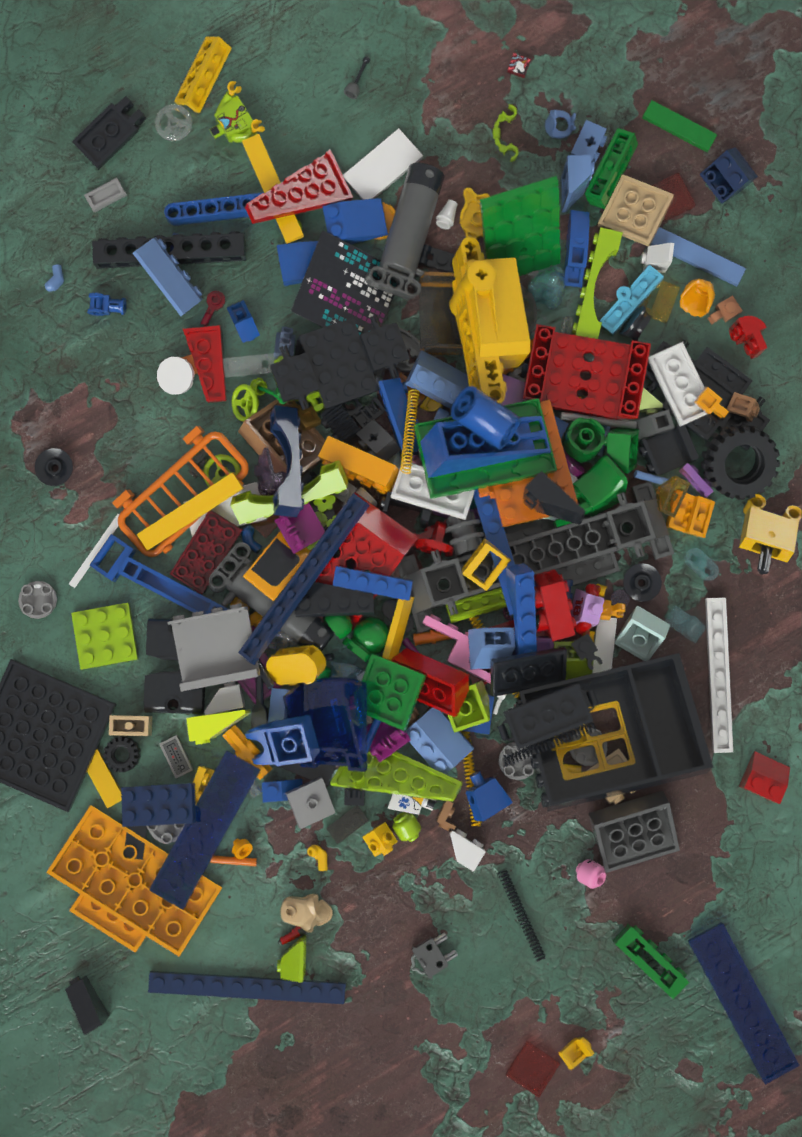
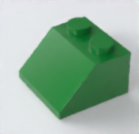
(623, 447)

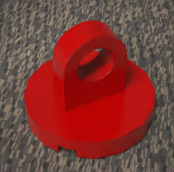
(436, 541)

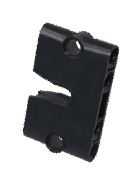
(165, 686)

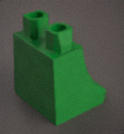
(599, 487)

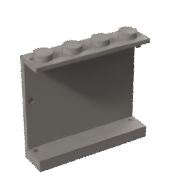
(210, 647)

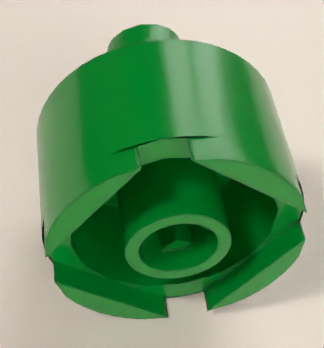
(574, 441)

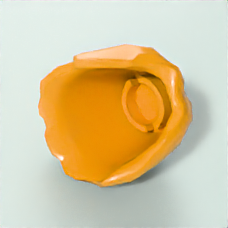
(697, 297)

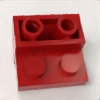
(748, 331)

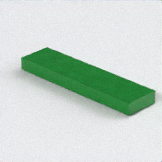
(679, 126)

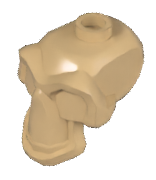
(305, 912)

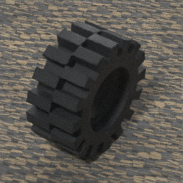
(110, 750)

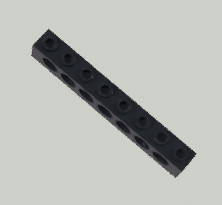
(197, 255)

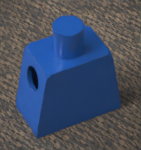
(486, 797)

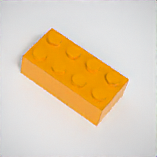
(360, 465)

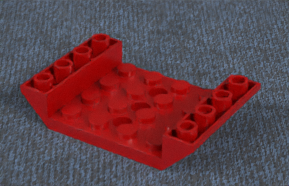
(615, 374)
(375, 544)

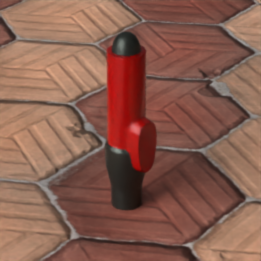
(296, 932)

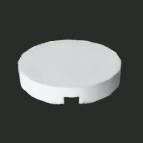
(175, 375)

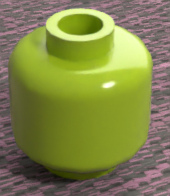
(406, 826)

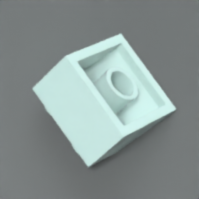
(642, 634)

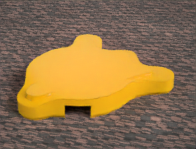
(471, 214)

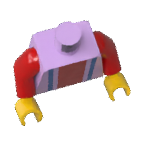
(588, 608)

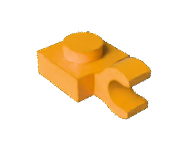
(709, 402)
(612, 610)

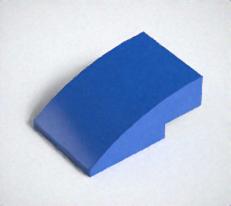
(294, 260)

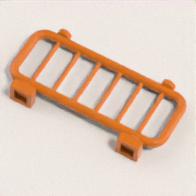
(125, 499)

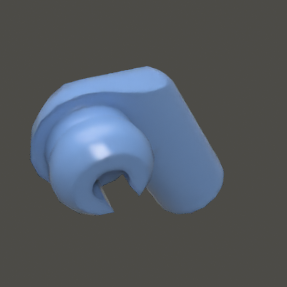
(56, 280)

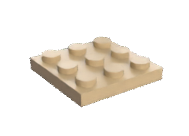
(636, 210)

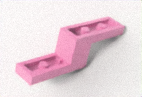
(459, 654)

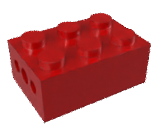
(554, 605)

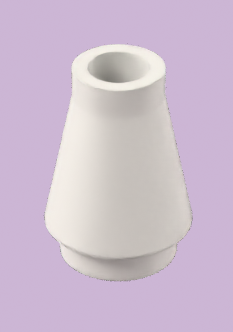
(446, 217)

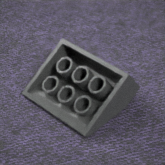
(634, 831)

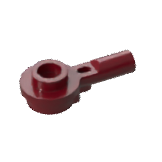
(215, 301)

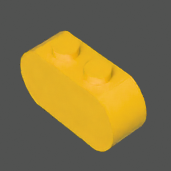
(296, 665)

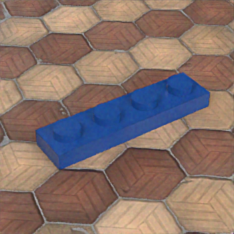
(372, 583)

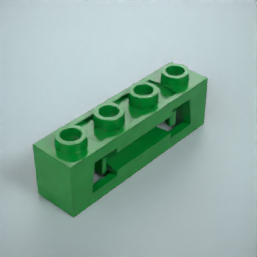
(611, 168)
(675, 983)

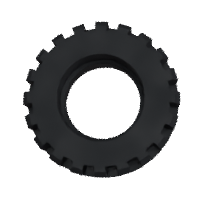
(760, 474)

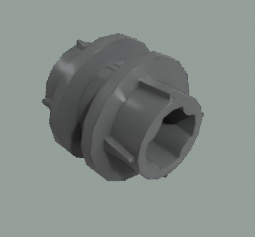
(464, 534)

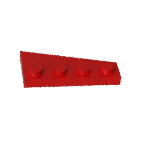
(207, 353)

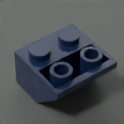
(728, 175)

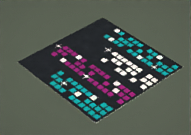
(337, 286)

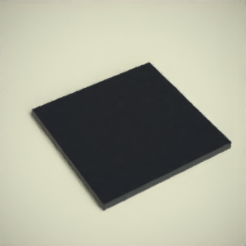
(48, 734)

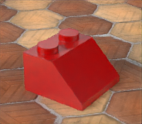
(766, 778)

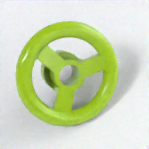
(249, 402)
(220, 457)

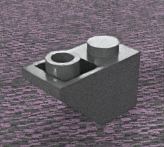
(654, 424)

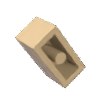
(130, 725)

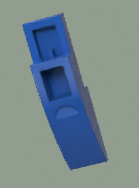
(577, 248)

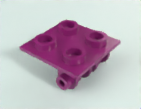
(301, 530)
(387, 741)

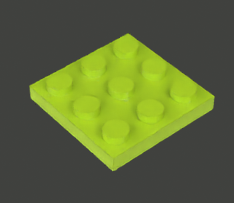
(104, 636)

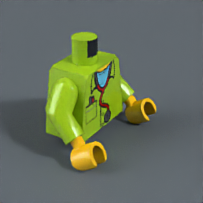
(233, 118)

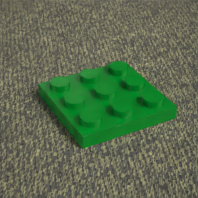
(391, 691)

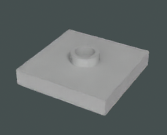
(310, 802)

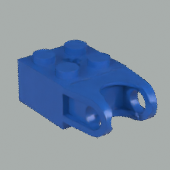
(285, 741)

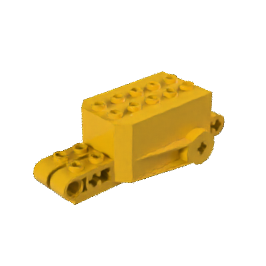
(488, 317)

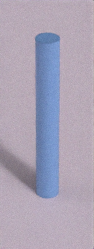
(649, 477)

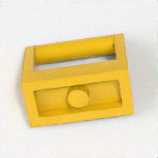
(477, 557)

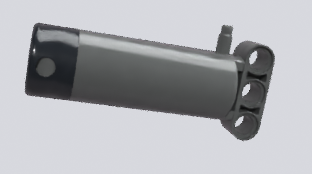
(408, 232)
(302, 629)

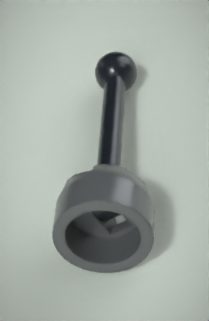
(352, 89)

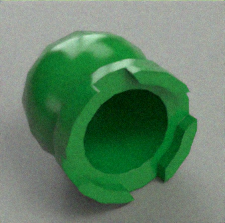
(368, 638)

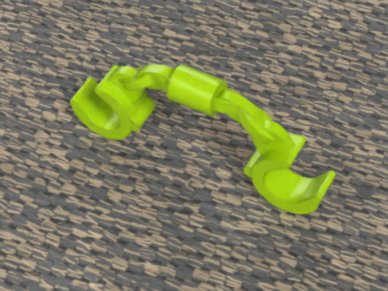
(496, 132)

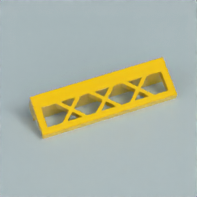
(204, 73)

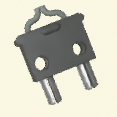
(429, 957)

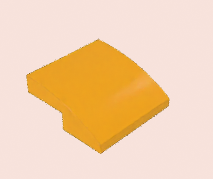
(692, 516)

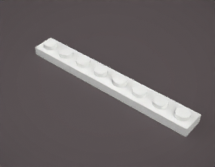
(719, 675)

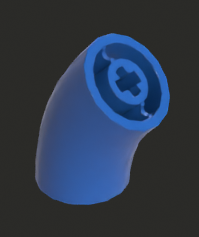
(485, 416)

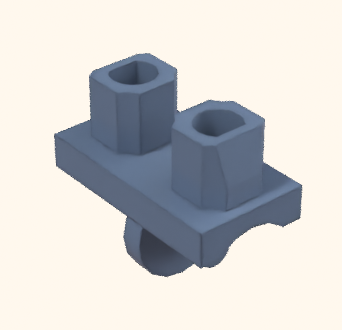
(282, 339)

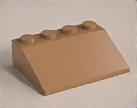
(258, 435)

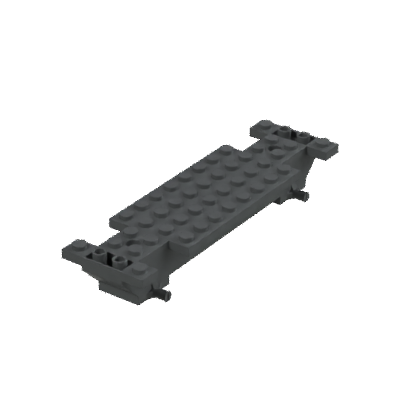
(572, 550)

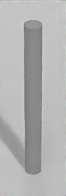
(603, 421)

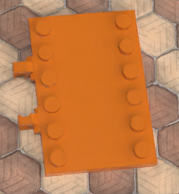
(510, 495)

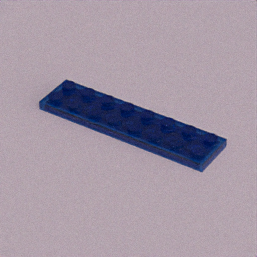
(201, 839)
(743, 1003)

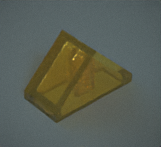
(671, 495)

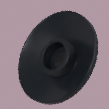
(45, 463)
(651, 579)

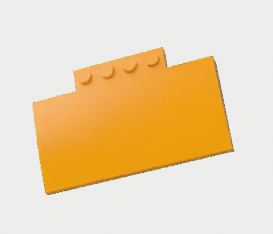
(117, 888)

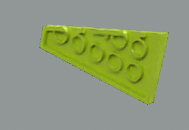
(399, 776)

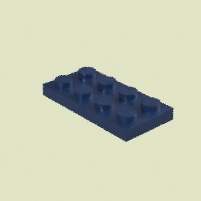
(158, 805)

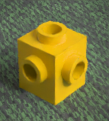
(380, 840)

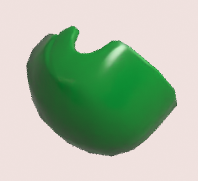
(340, 625)

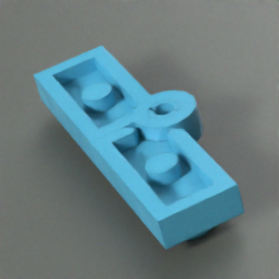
(630, 299)

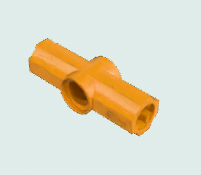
(245, 748)

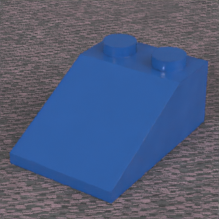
(356, 220)

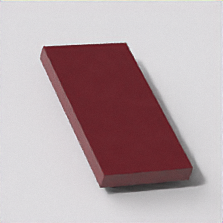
(206, 551)

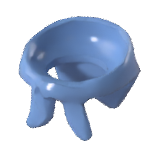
(550, 124)

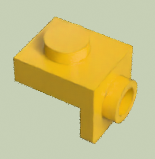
(575, 1052)

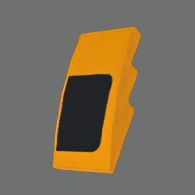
(275, 567)

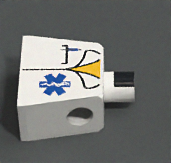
(410, 804)

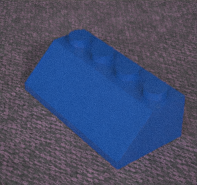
(395, 402)

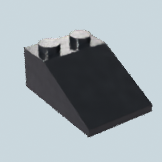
(551, 500)

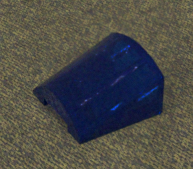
(338, 719)

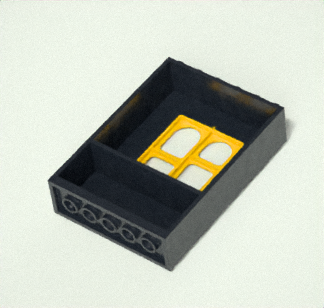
(655, 722)

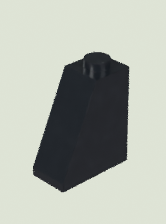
(86, 1004)

